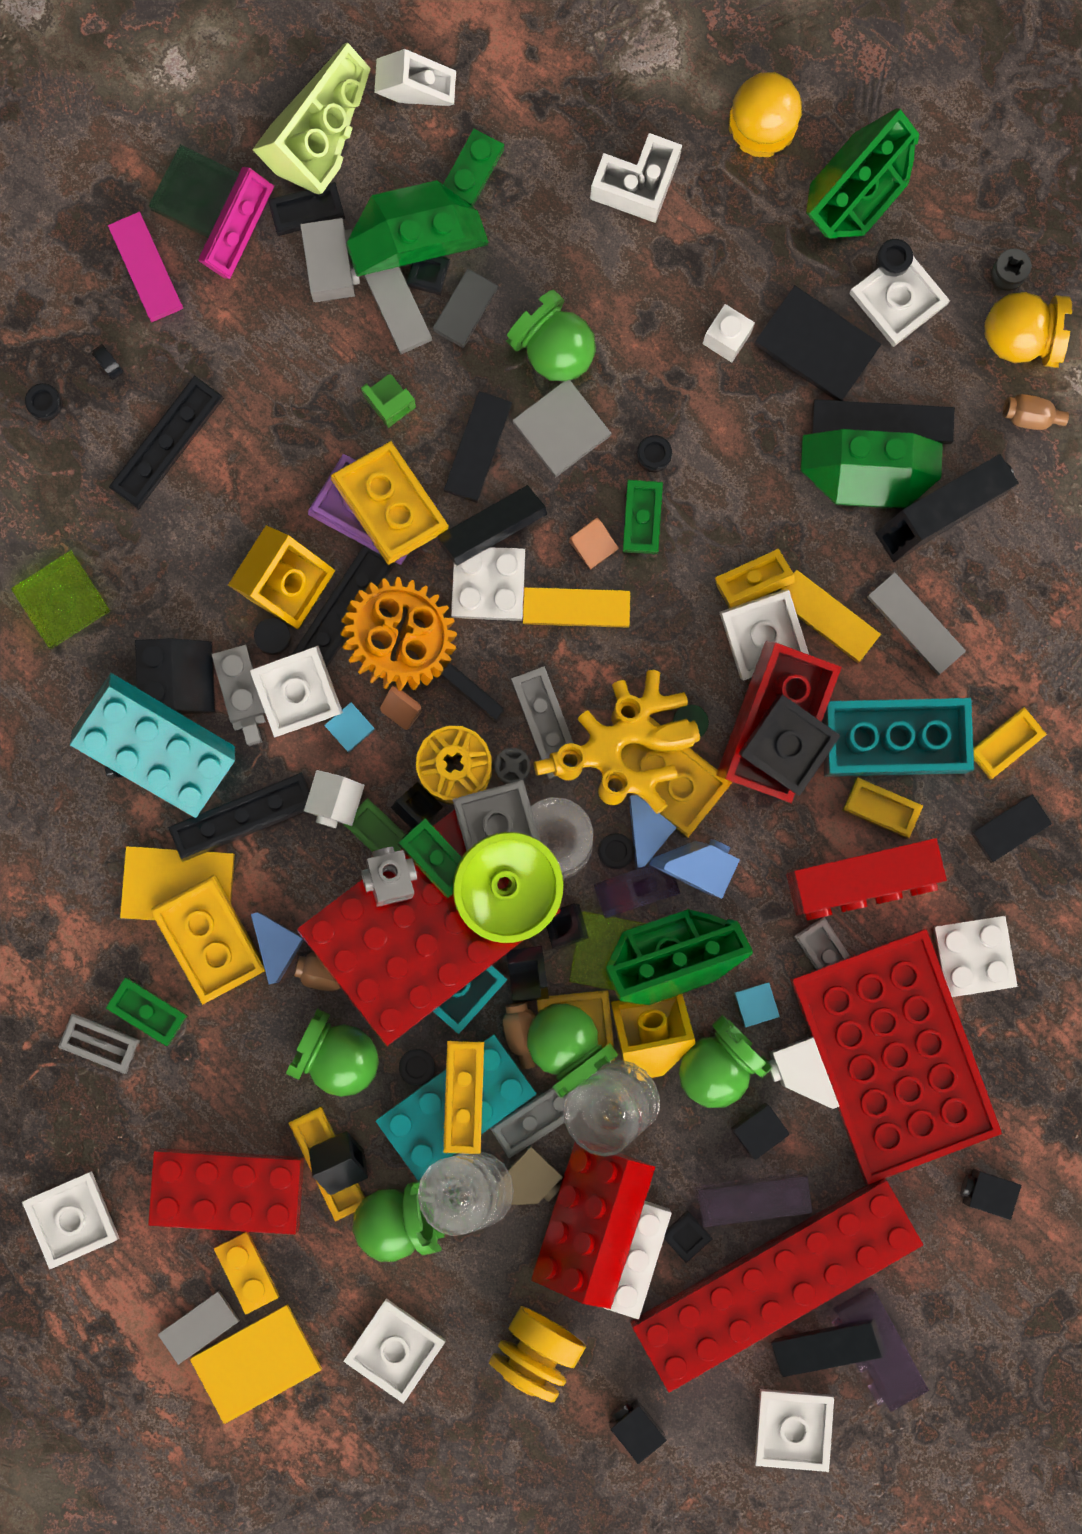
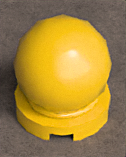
(765, 114)
(1027, 327)

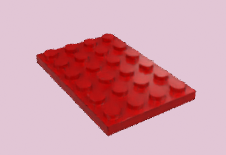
(403, 955)
(896, 1056)

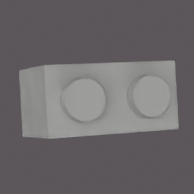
(328, 260)

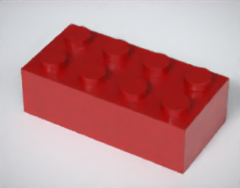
(778, 671)
(867, 876)
(226, 1191)
(593, 1226)

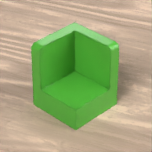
(389, 400)

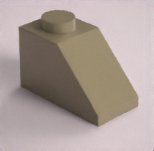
(533, 1178)

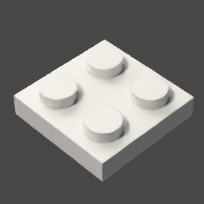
(899, 302)
(490, 585)
(761, 620)
(296, 691)
(975, 956)
(70, 1220)
(394, 1350)
(794, 1430)

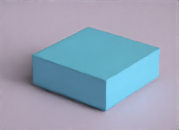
(349, 727)
(756, 1004)

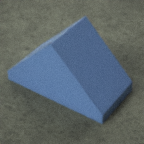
(648, 830)
(276, 944)

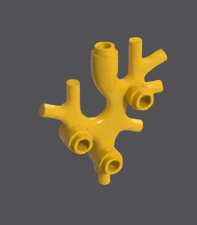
(607, 742)

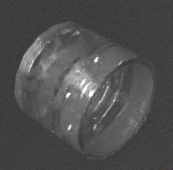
(567, 818)
(611, 1108)
(483, 1198)

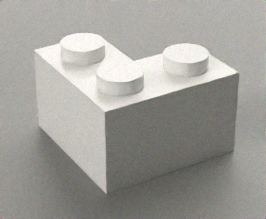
(638, 187)

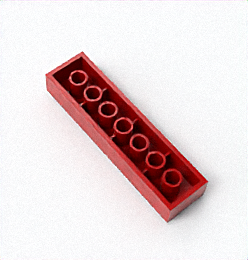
(776, 1284)

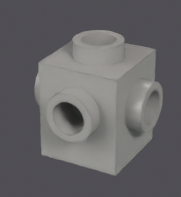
(384, 889)

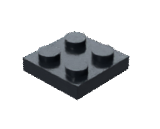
(789, 744)

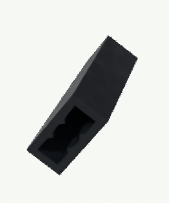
(946, 507)

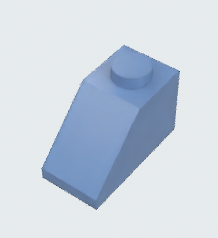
(700, 866)

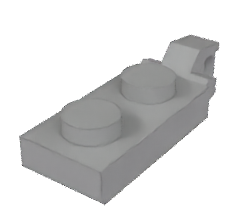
(239, 692)

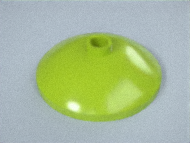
(526, 902)

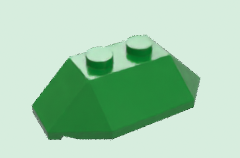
(863, 177)
(413, 227)
(871, 466)
(675, 956)

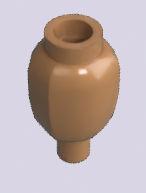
(1033, 412)
(314, 974)
(515, 1027)

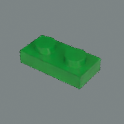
(474, 166)
(642, 517)
(432, 855)
(146, 1011)

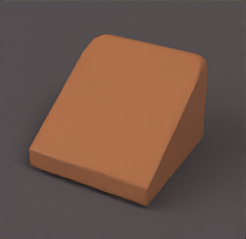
(593, 543)
(400, 708)

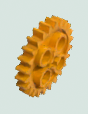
(367, 623)

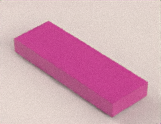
(236, 222)
(145, 267)

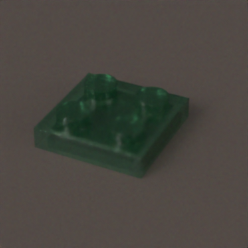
(193, 191)

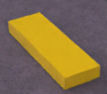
(576, 607)
(831, 618)
(463, 1097)
(315, 1129)

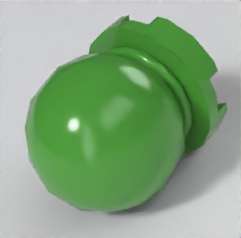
(556, 341)
(566, 1045)
(336, 1057)
(720, 1066)
(392, 1225)

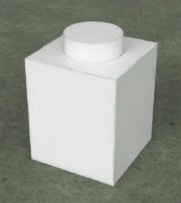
(728, 333)
(333, 799)

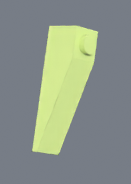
(311, 131)

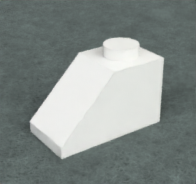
(414, 79)
(803, 1071)

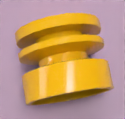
(453, 742)
(536, 1355)

